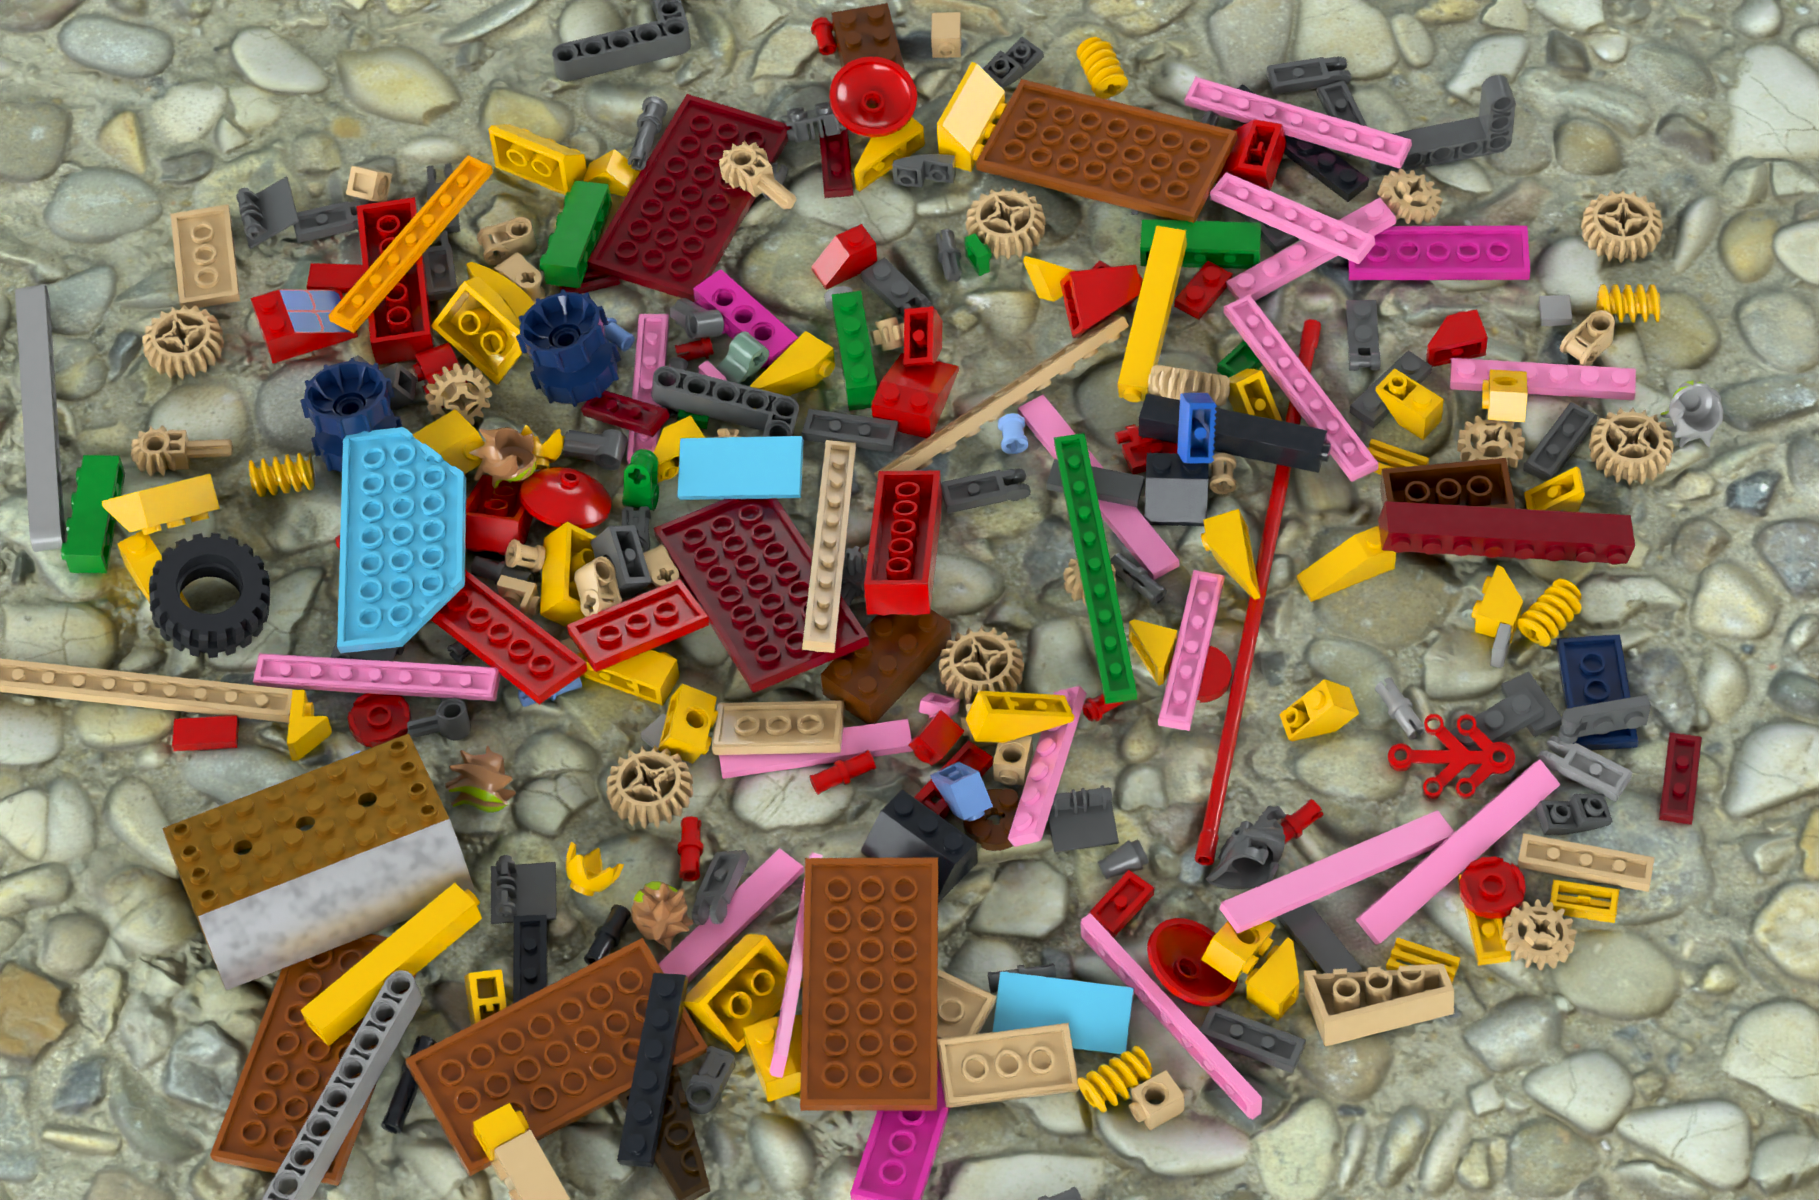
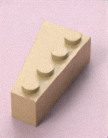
(1376, 1000)
(527, 1170)

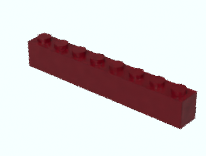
(1506, 532)

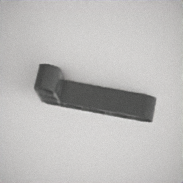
(626, 47)
(1462, 138)
(737, 403)

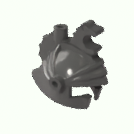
(1251, 853)

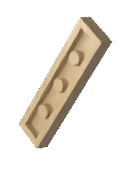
(1585, 862)

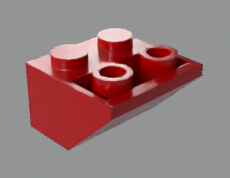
(1256, 153)

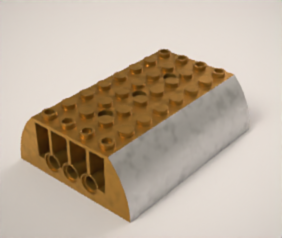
(322, 884)

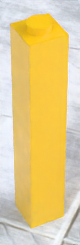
(1152, 312)
(406, 949)

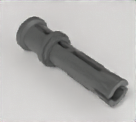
(648, 125)

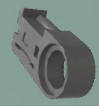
(641, 522)
(712, 1078)

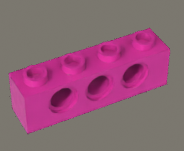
(743, 314)

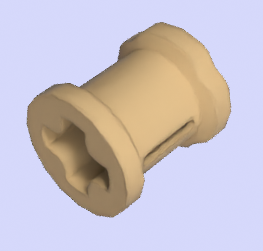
(1222, 473)
(525, 556)

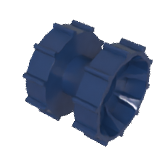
(568, 347)
(345, 402)

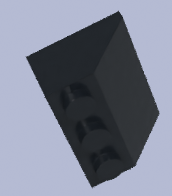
(914, 831)

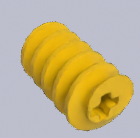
(1101, 67)
(1629, 302)
(282, 475)
(1551, 612)
(1115, 1078)

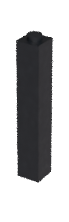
(1242, 435)

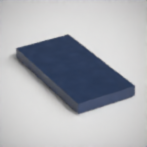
(1592, 674)

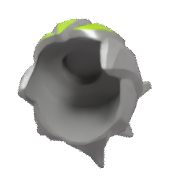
(1694, 412)

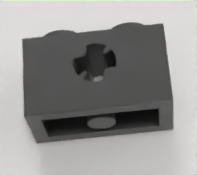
(625, 552)

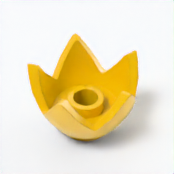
(549, 450)
(588, 873)

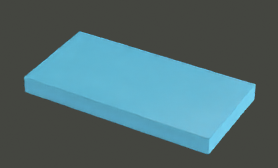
(740, 468)
(1095, 1011)

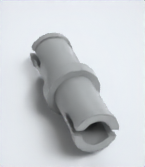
(1400, 708)

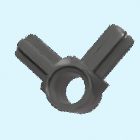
(853, 574)
(450, 721)

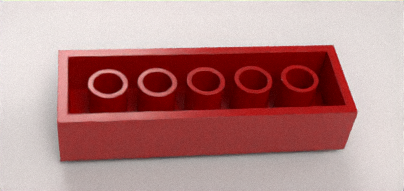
(403, 318)
(903, 543)

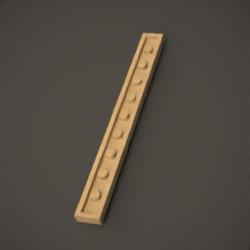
(1012, 394)
(829, 547)
(145, 690)

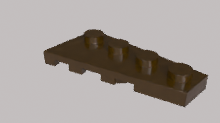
(677, 1147)

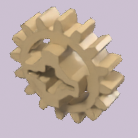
(1410, 196)
(454, 393)
(1491, 441)
(1539, 934)

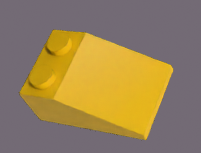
(481, 328)
(760, 1046)

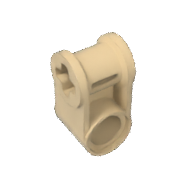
(508, 238)
(523, 275)
(1590, 337)
(660, 567)
(597, 586)

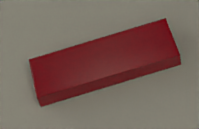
(836, 165)
(626, 413)
(1680, 778)

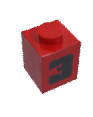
(935, 738)

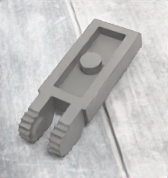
(1586, 767)

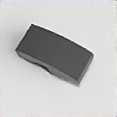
(1015, 63)
(915, 169)
(1578, 815)

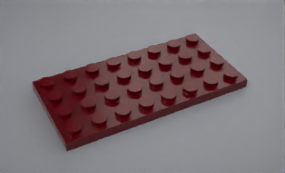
(679, 205)
(753, 583)

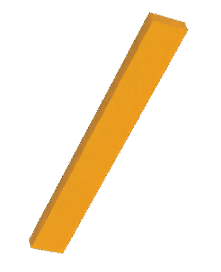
(410, 244)

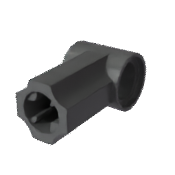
(697, 320)
(603, 449)

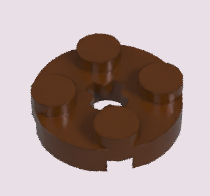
(990, 835)

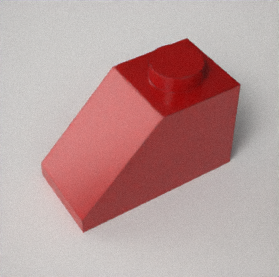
(845, 257)
(922, 336)
(1458, 337)

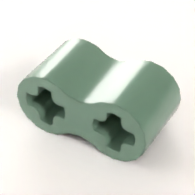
(743, 359)

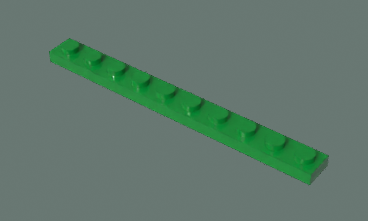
(1095, 569)

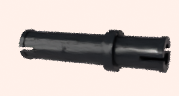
(405, 1092)

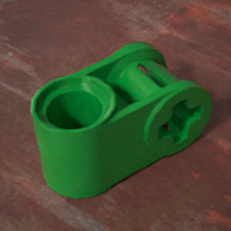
(641, 481)

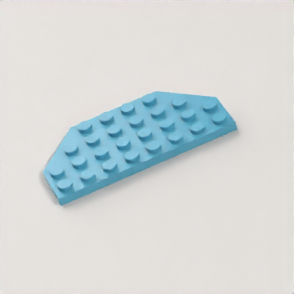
(396, 538)

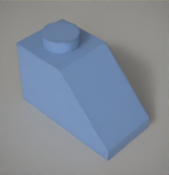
(962, 791)

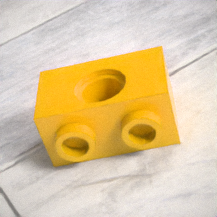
(1505, 395)
(686, 707)
(1237, 953)

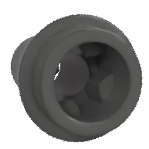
(1126, 857)

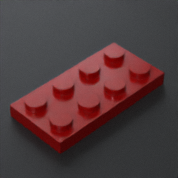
(637, 625)

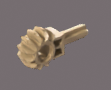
(750, 169)
(171, 450)

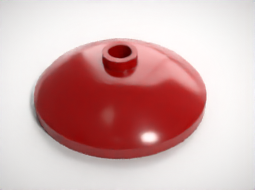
(877, 83)
(565, 496)
(1176, 957)

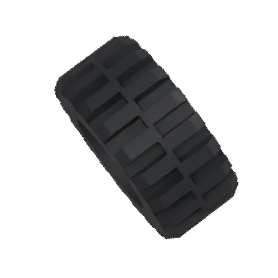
(201, 559)

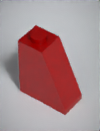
(1098, 294)

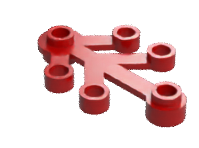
(1457, 757)

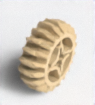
(1007, 222)
(1622, 226)
(201, 337)
(1173, 381)
(1629, 438)
(986, 653)
(660, 773)

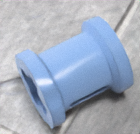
(1012, 432)

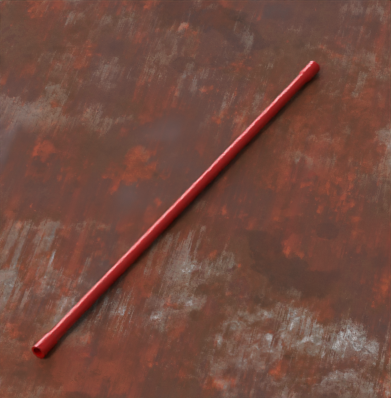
(1209, 836)

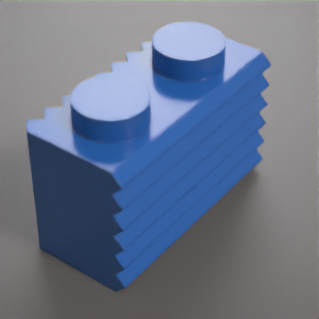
(1196, 428)

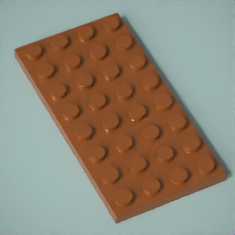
(1107, 151)
(870, 985)
(548, 1053)
(290, 1069)

